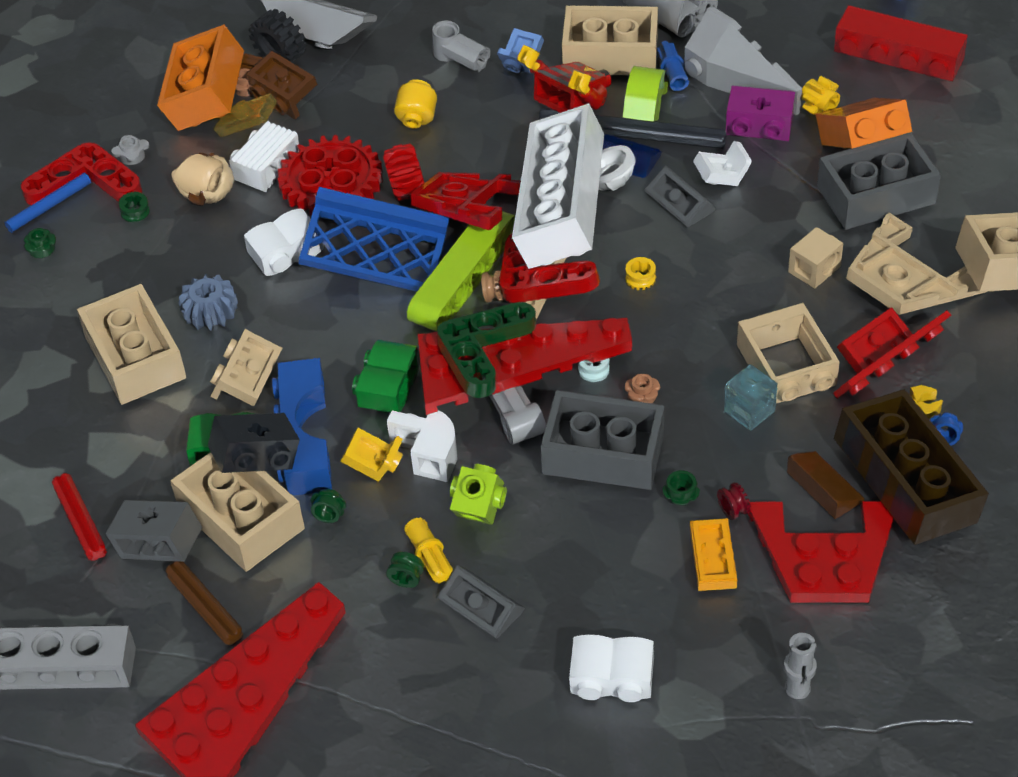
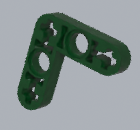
(457, 341)

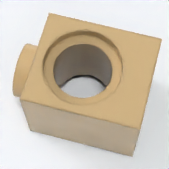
(815, 257)

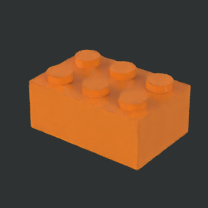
(201, 78)

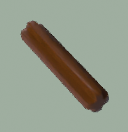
(204, 602)

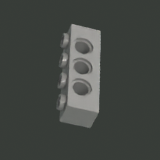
(69, 664)

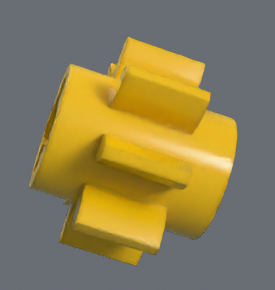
(820, 95)

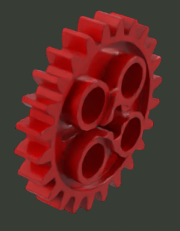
(329, 165)

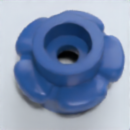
(954, 427)

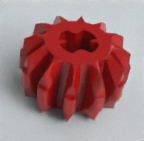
(403, 170)

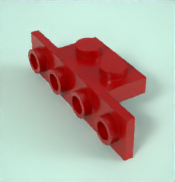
(878, 343)

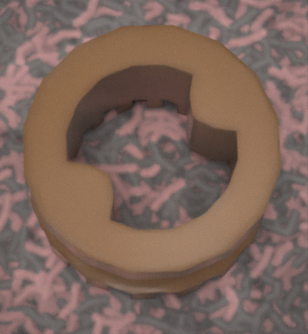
(491, 286)

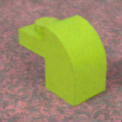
(644, 93)

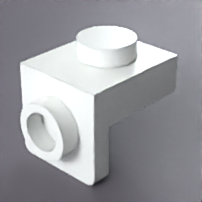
(722, 168)

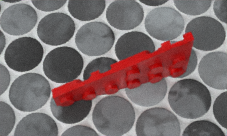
(524, 357)
(232, 702)

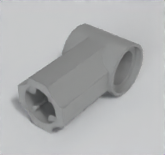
(451, 45)
(518, 415)

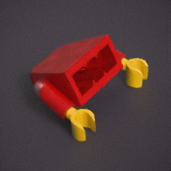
(566, 84)

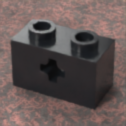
(253, 442)

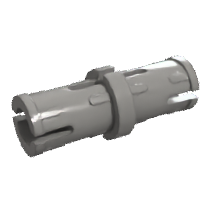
(800, 665)

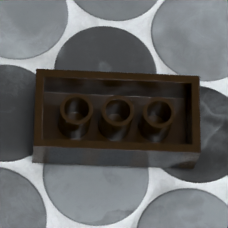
(910, 466)

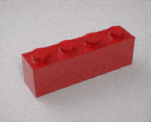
(900, 43)

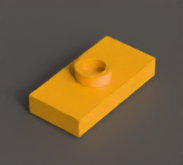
(713, 554)

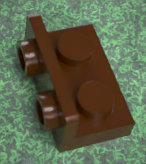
(283, 80)

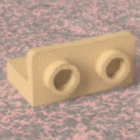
(247, 367)

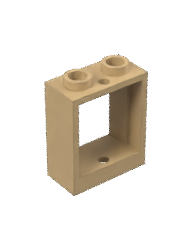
(791, 324)

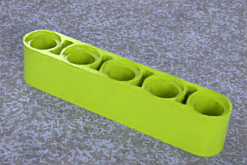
(459, 273)

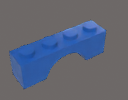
(301, 395)

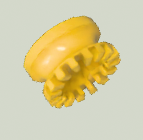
(636, 279)

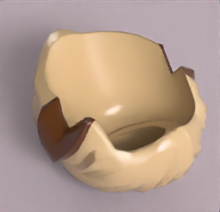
(203, 178)

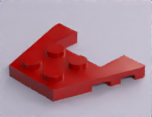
(463, 197)
(824, 564)

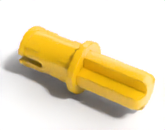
(428, 549)

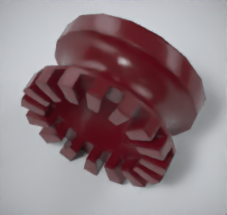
(733, 501)

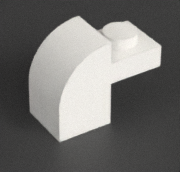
(430, 441)

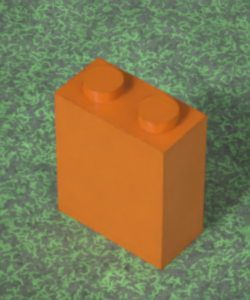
(864, 122)

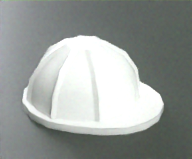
(616, 167)

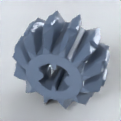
(208, 302)

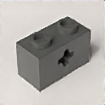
(154, 530)

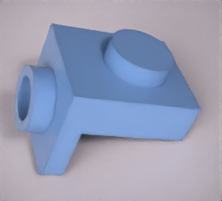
(517, 40)

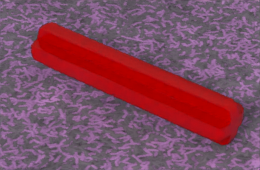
(79, 517)

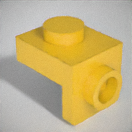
(372, 454)

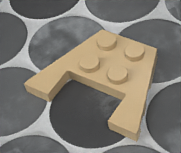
(900, 278)

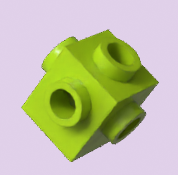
(477, 493)

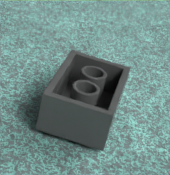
(878, 180)
(603, 439)

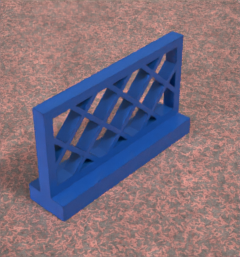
(380, 220)

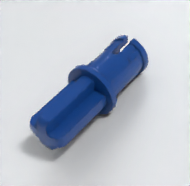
(673, 66)

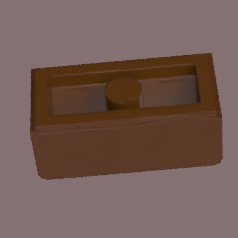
(823, 483)

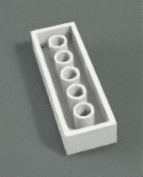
(559, 187)

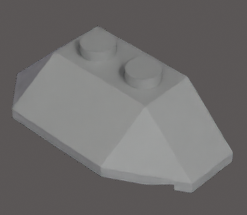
(323, 21)

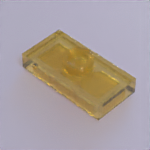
(246, 115)

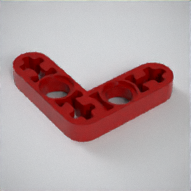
(77, 162)
(569, 277)

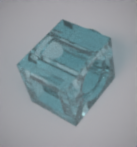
(750, 397)

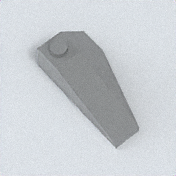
(725, 58)

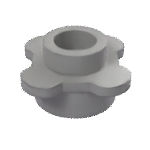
(130, 150)

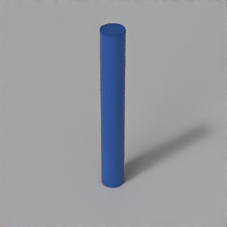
(47, 202)

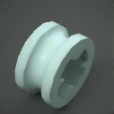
(594, 373)

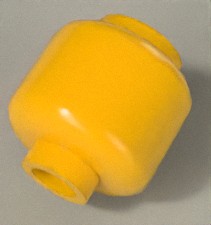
(416, 103)

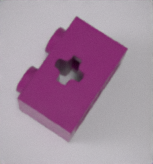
(760, 113)

